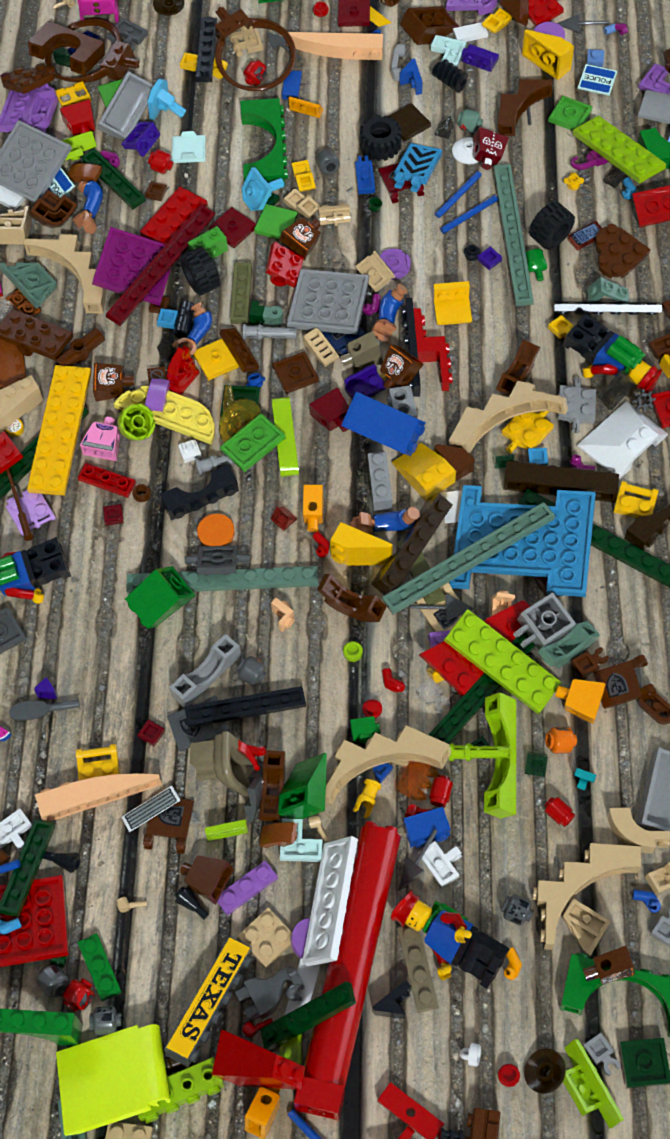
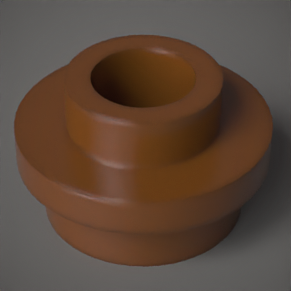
(141, 488)

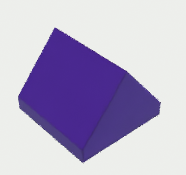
(45, 690)

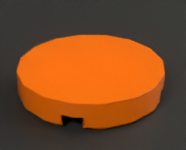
(215, 530)

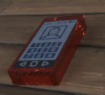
(584, 236)

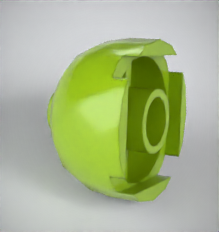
(136, 422)

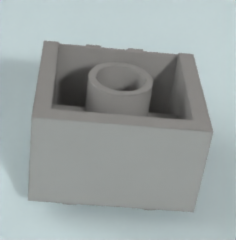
(534, 622)

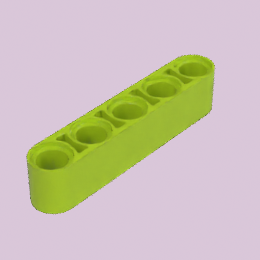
(287, 448)

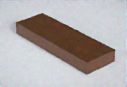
(239, 350)

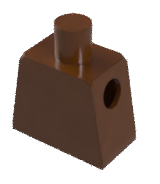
(207, 876)

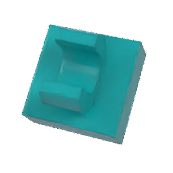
(584, 778)

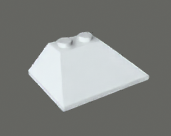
(621, 439)

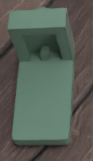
(607, 288)

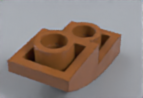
(86, 172)
(22, 304)
(278, 834)

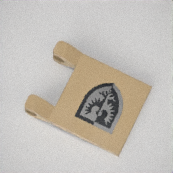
(437, 617)

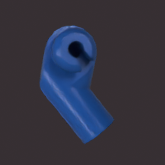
(648, 898)

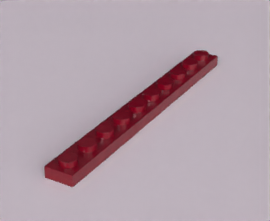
(159, 266)

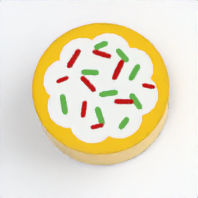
(15, 429)

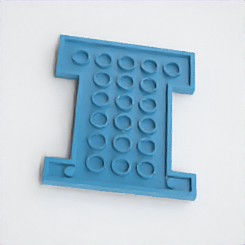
(553, 551)

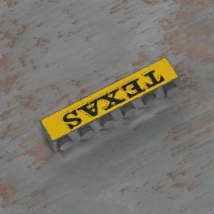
(208, 1002)

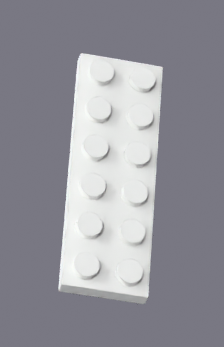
(330, 901)

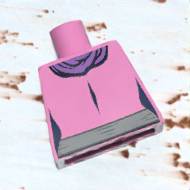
(102, 440)

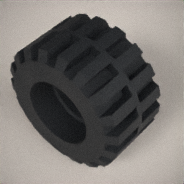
(380, 137)
(551, 225)
(200, 271)

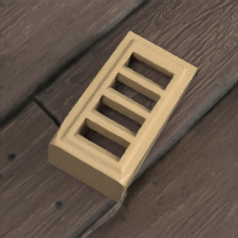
(315, 337)

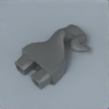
(268, 992)

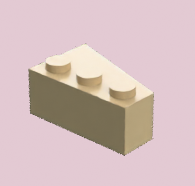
(15, 226)

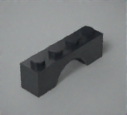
(179, 502)

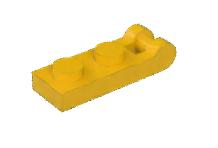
(189, 62)

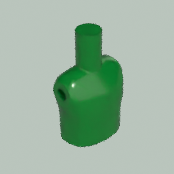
(536, 263)

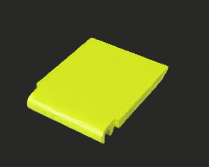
(111, 1078)

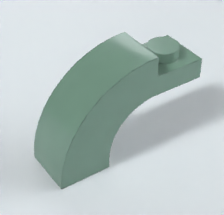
(570, 646)

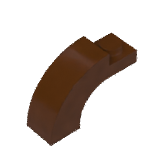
(520, 367)
(273, 782)

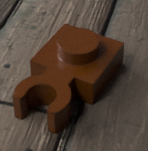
(587, 663)

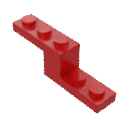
(432, 350)

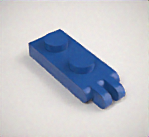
(365, 176)

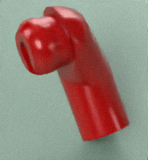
(323, 544)
(391, 683)

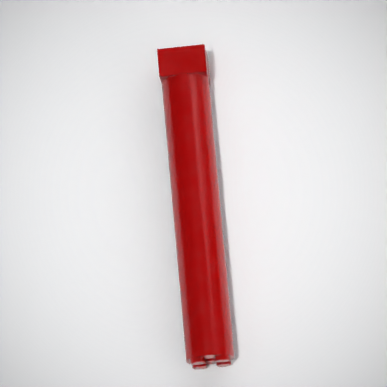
(335, 1038)

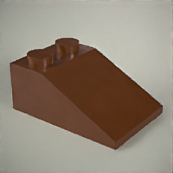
(426, 22)

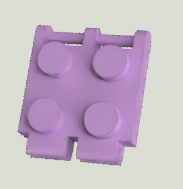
(33, 506)

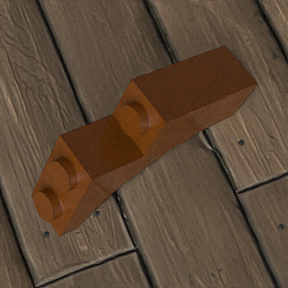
(514, 105)

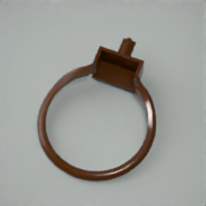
(233, 22)
(115, 62)

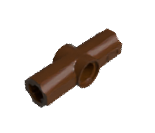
(80, 348)

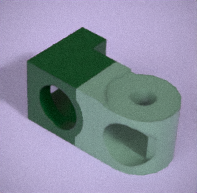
(265, 315)

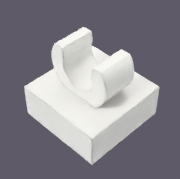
(189, 451)

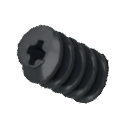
(450, 75)

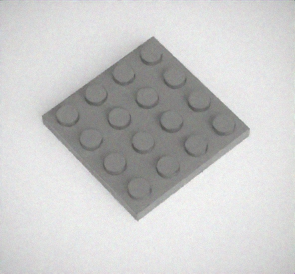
(30, 161)
(328, 301)

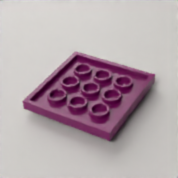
(124, 260)

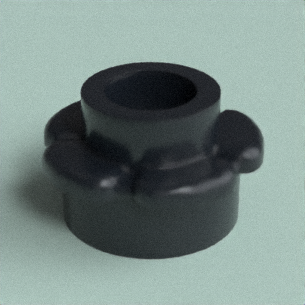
(472, 256)

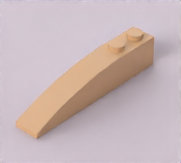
(340, 45)
(90, 793)

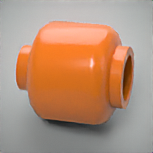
(560, 740)

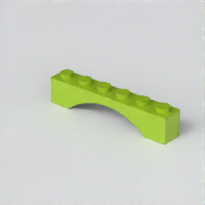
(501, 793)

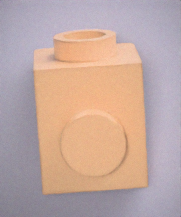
(500, 601)
(285, 612)

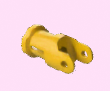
(368, 796)

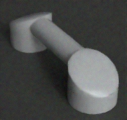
(399, 51)

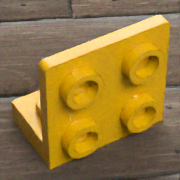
(452, 303)

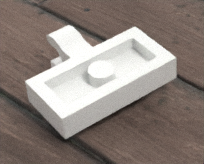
(12, 828)
(440, 863)

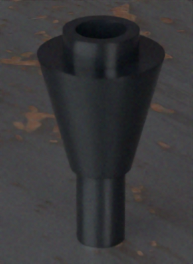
(67, 861)
(187, 899)

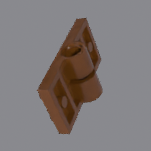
(34, 335)

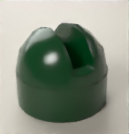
(377, 204)

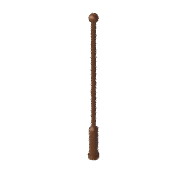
(22, 516)

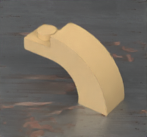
(633, 835)

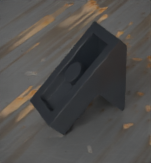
(388, 1005)

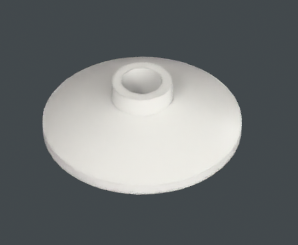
(463, 151)

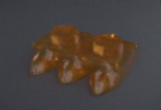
(415, 778)

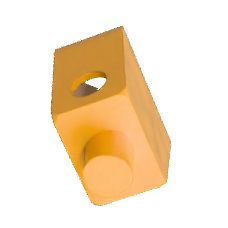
(313, 506)
(582, 698)
(262, 1112)

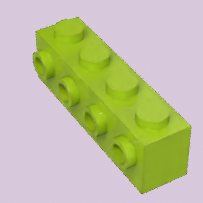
(186, 1087)

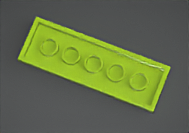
(619, 149)
(502, 661)

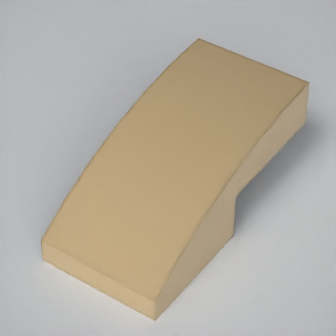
(303, 205)
(659, 879)

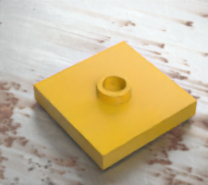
(215, 359)

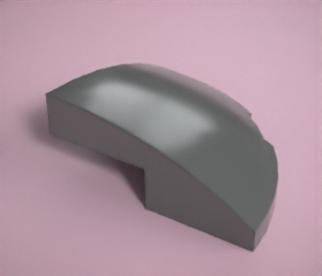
(255, 794)

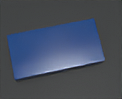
(292, 85)

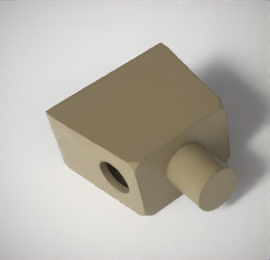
(363, 352)

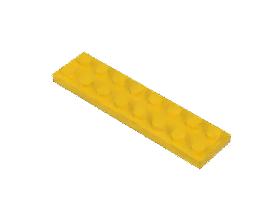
(59, 430)

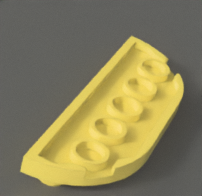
(178, 414)

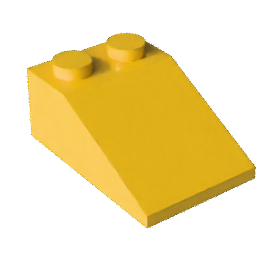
(548, 52)
(425, 471)
(358, 548)

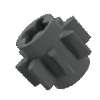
(649, 399)

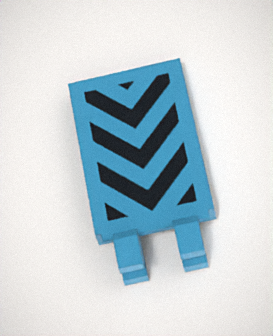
(417, 166)

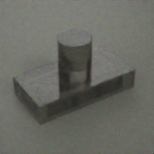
(616, 390)

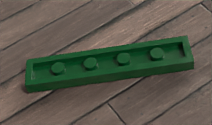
(115, 180)
(30, 861)
(308, 1016)

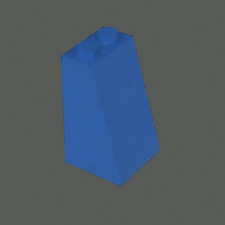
(383, 424)

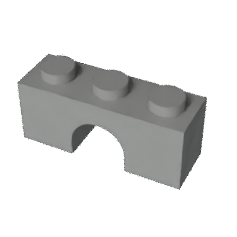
(380, 482)

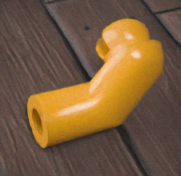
(514, 965)

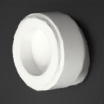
(473, 1056)

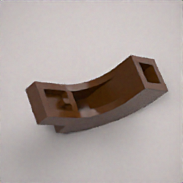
(360, 607)

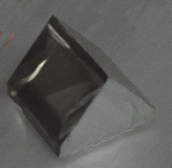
(445, 128)
(614, 177)
(166, 350)

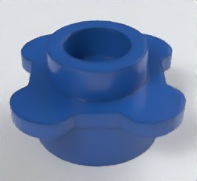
(255, 380)

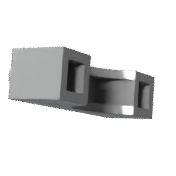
(192, 685)

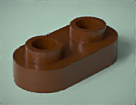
(657, 706)

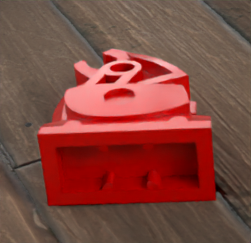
(181, 371)

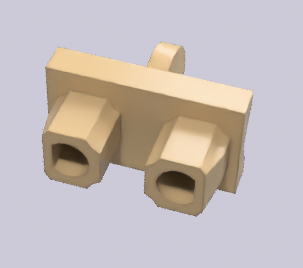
(334, 214)

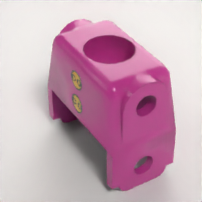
(98, 7)

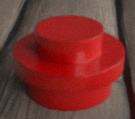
(320, 9)
(372, 708)
(508, 1075)

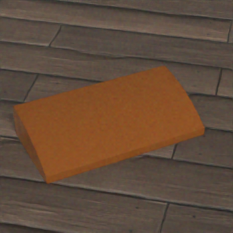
(11, 364)

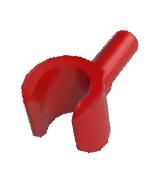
(414, 809)
(250, 1030)

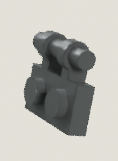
(130, 31)

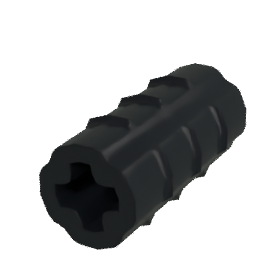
(184, 320)

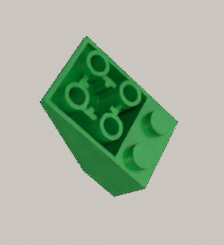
(304, 789)

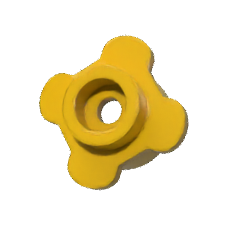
(573, 181)

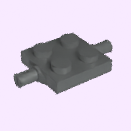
(217, 560)

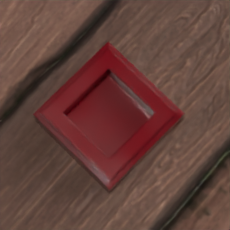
(113, 514)
(151, 733)

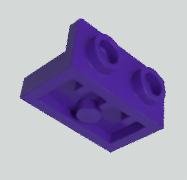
(479, 57)
(142, 137)
(364, 382)

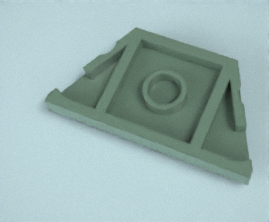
(31, 281)

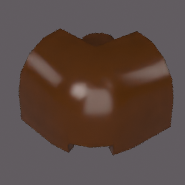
(52, 210)

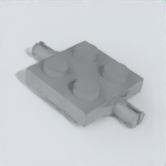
(580, 404)

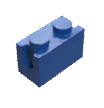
(420, 826)

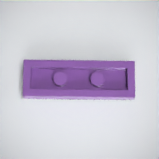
(246, 887)

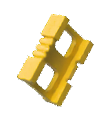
(71, 92)

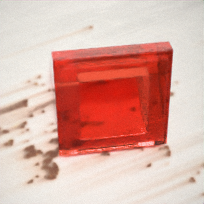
(283, 518)

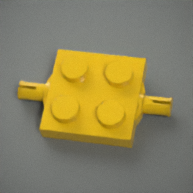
(527, 430)

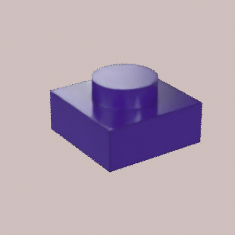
(489, 258)

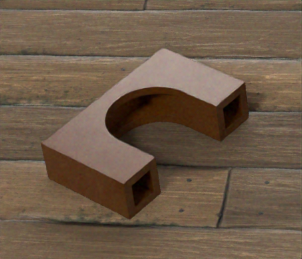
(52, 36)

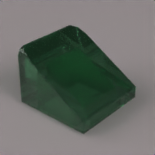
(62, 57)
(500, 461)
(536, 764)

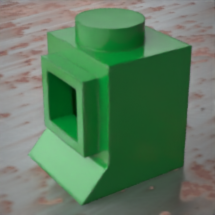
(363, 729)

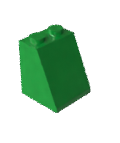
(159, 596)

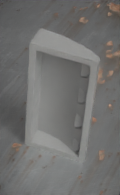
(126, 107)
(655, 107)
(655, 803)

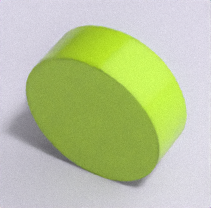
(352, 651)

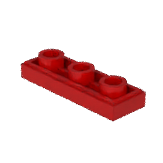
(106, 480)
(399, 1103)

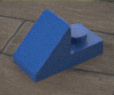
(412, 76)

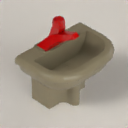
(226, 760)

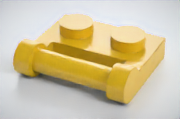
(635, 506)
(97, 768)

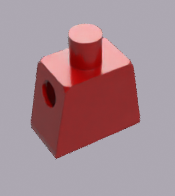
(78, 117)

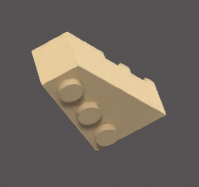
(18, 400)

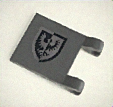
(185, 735)

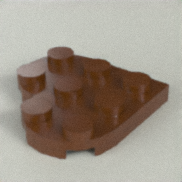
(28, 80)
(618, 251)

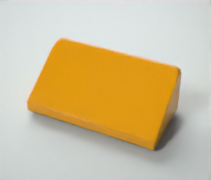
(305, 107)

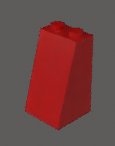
(253, 1065)

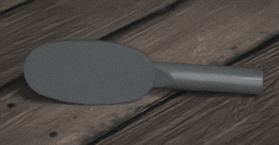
(36, 709)

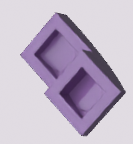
(157, 394)

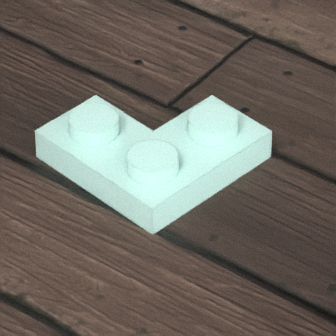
(449, 47)
(303, 849)

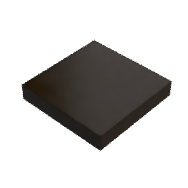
(411, 121)

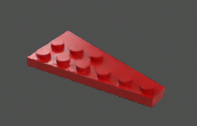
(456, 668)

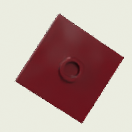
(353, 13)
(234, 226)

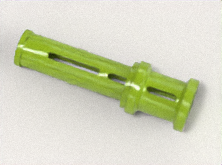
(469, 752)

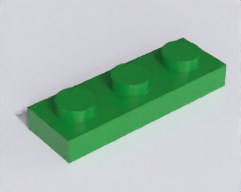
(99, 967)

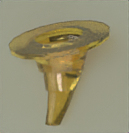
(235, 414)

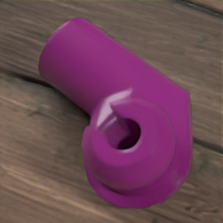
(112, 157)
(370, 309)
(576, 463)

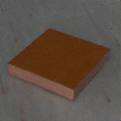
(295, 372)

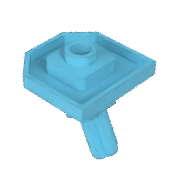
(161, 100)
(257, 190)

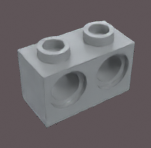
(406, 404)

